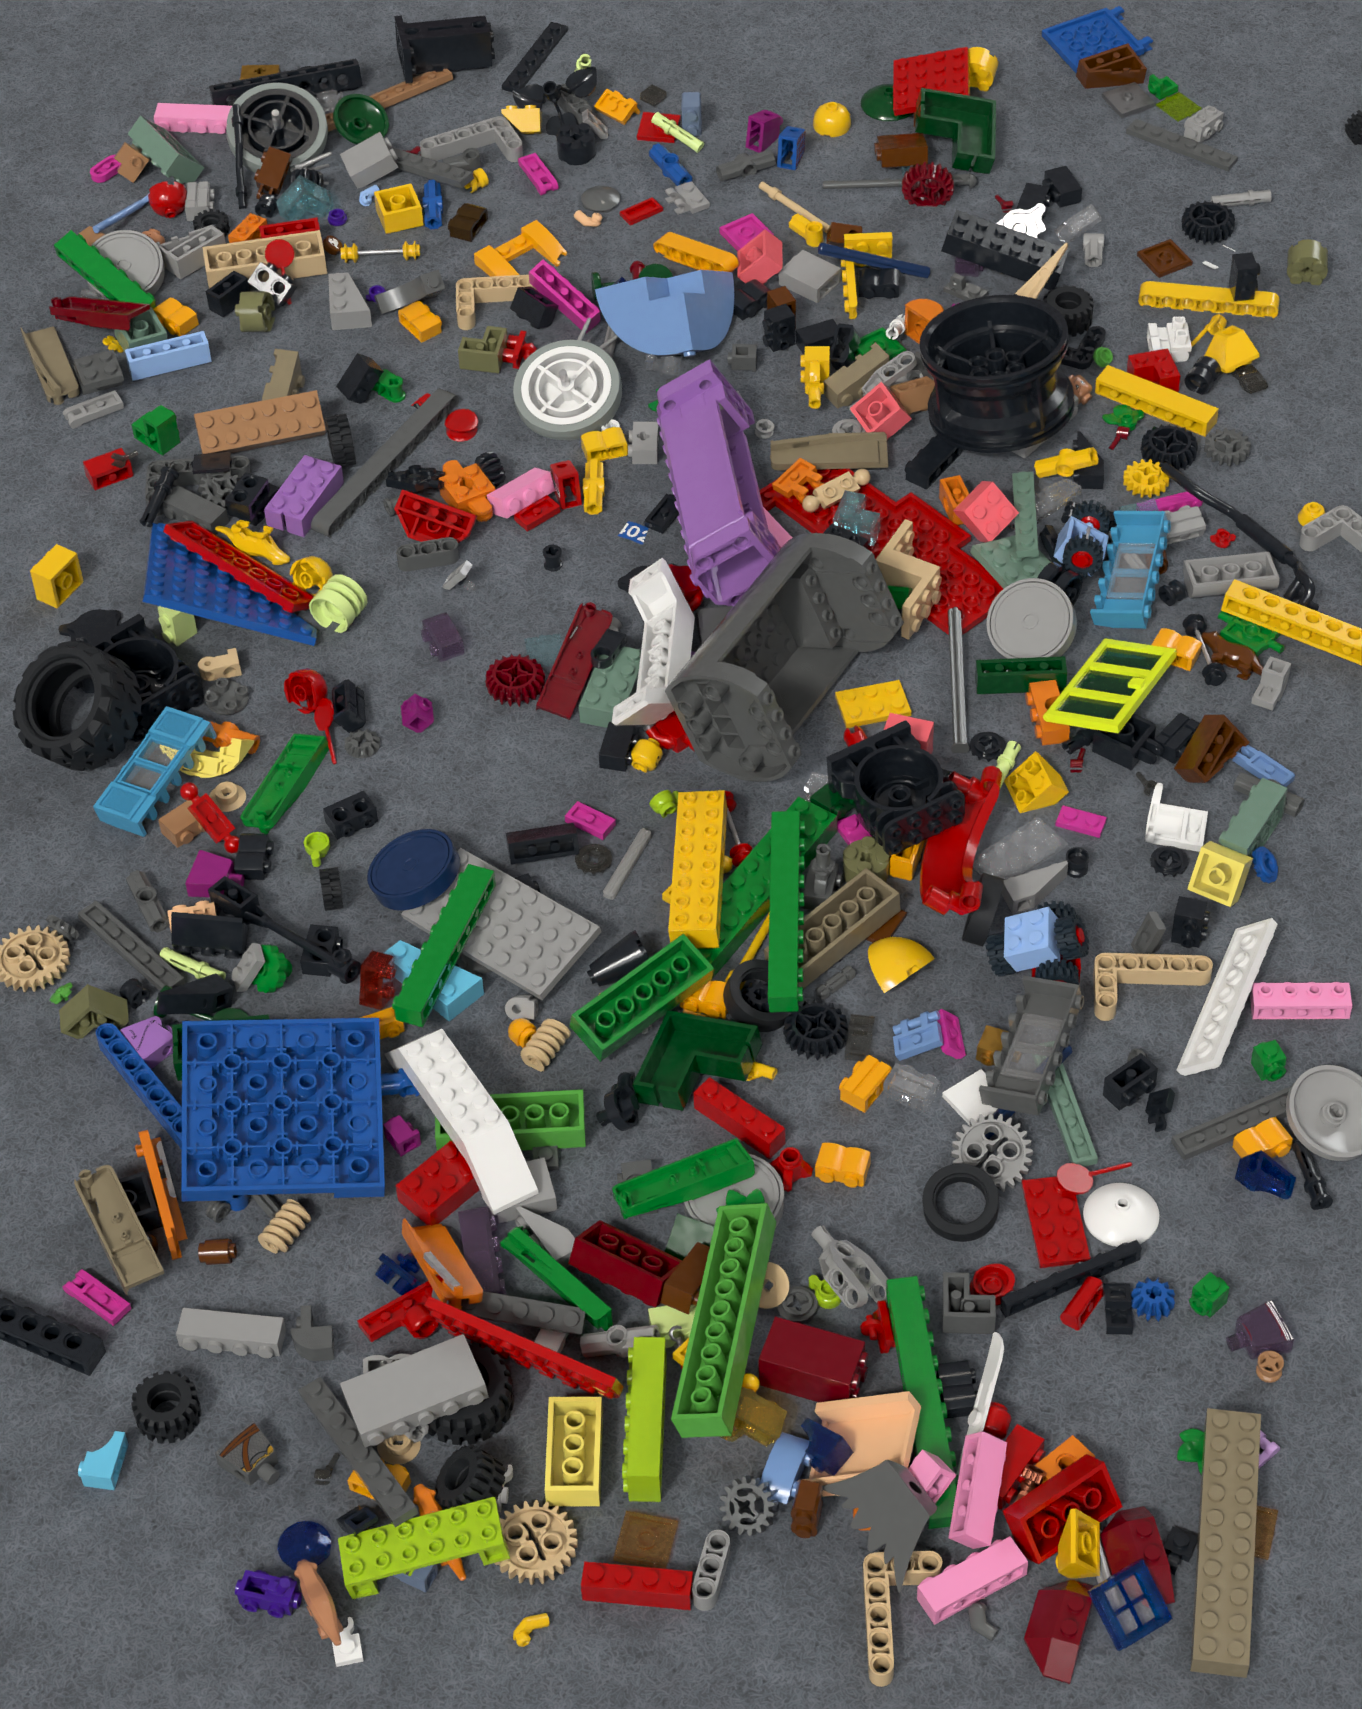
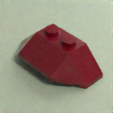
(1133, 1537)
(1058, 1628)

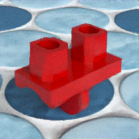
(520, 351)
(879, 1327)

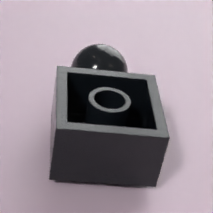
(143, 1203)

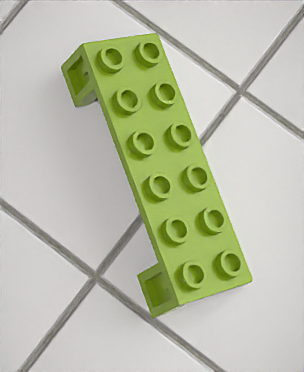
(420, 1544)

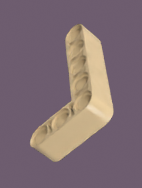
(484, 290)
(1143, 969)
(880, 1606)

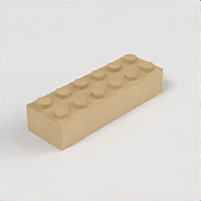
(246, 256)

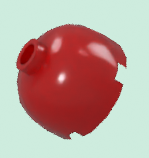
(167, 199)
(305, 685)

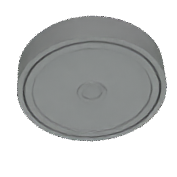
(136, 256)
(1031, 620)
(764, 1179)

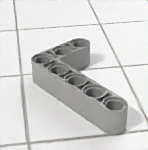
(476, 135)
(1336, 522)

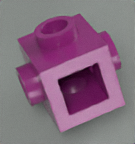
(417, 713)

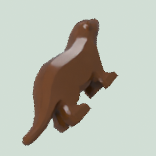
(1233, 655)

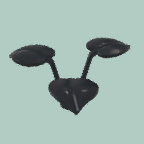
(580, 82)

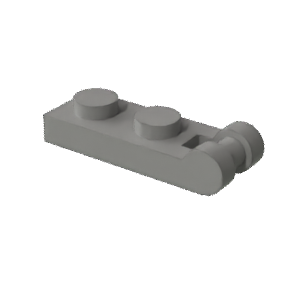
(93, 409)

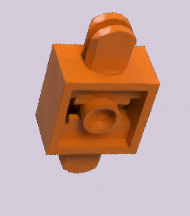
(467, 489)

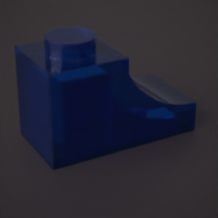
(1264, 1174)
(826, 1448)

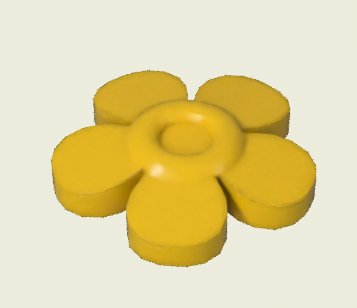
(112, 344)

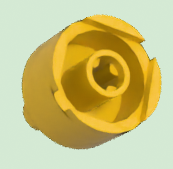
(982, 68)

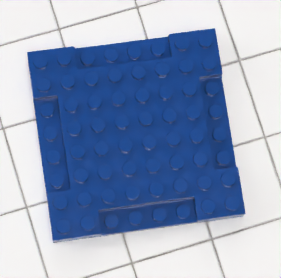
(281, 1108)

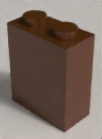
(901, 150)

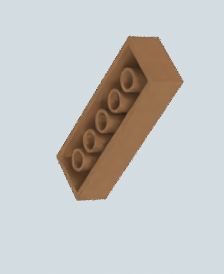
(260, 423)

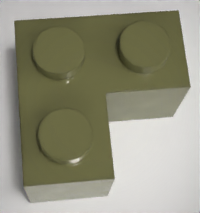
(483, 353)
(90, 1010)

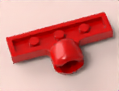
(405, 1312)

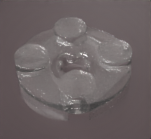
(329, 99)

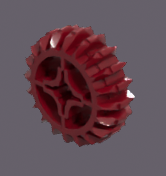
(927, 189)
(515, 679)

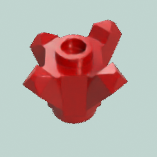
(791, 1167)

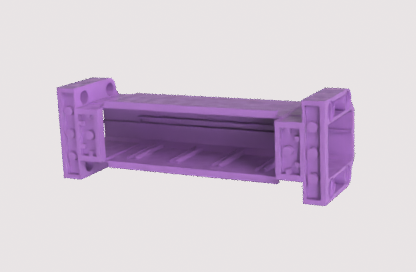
(714, 482)

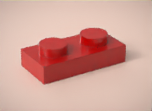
(537, 513)

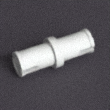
(896, 327)

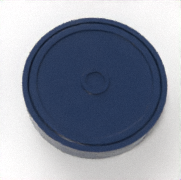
(413, 869)

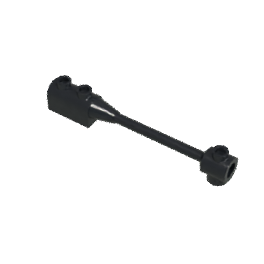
(245, 904)

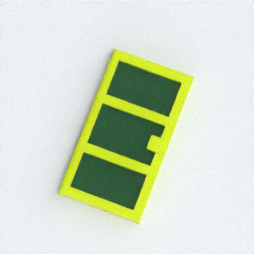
(1110, 685)

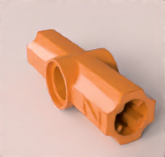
(227, 731)

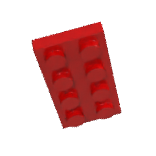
(1055, 1223)

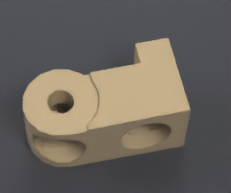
(220, 666)

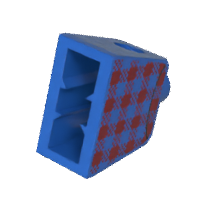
(791, 140)

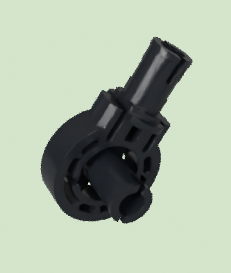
(620, 1104)

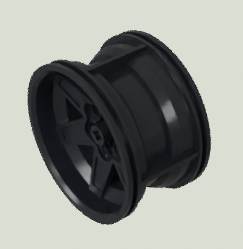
(997, 373)

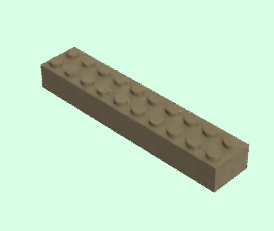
(1226, 1543)

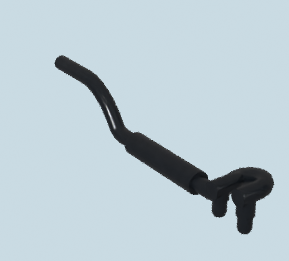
(1257, 534)

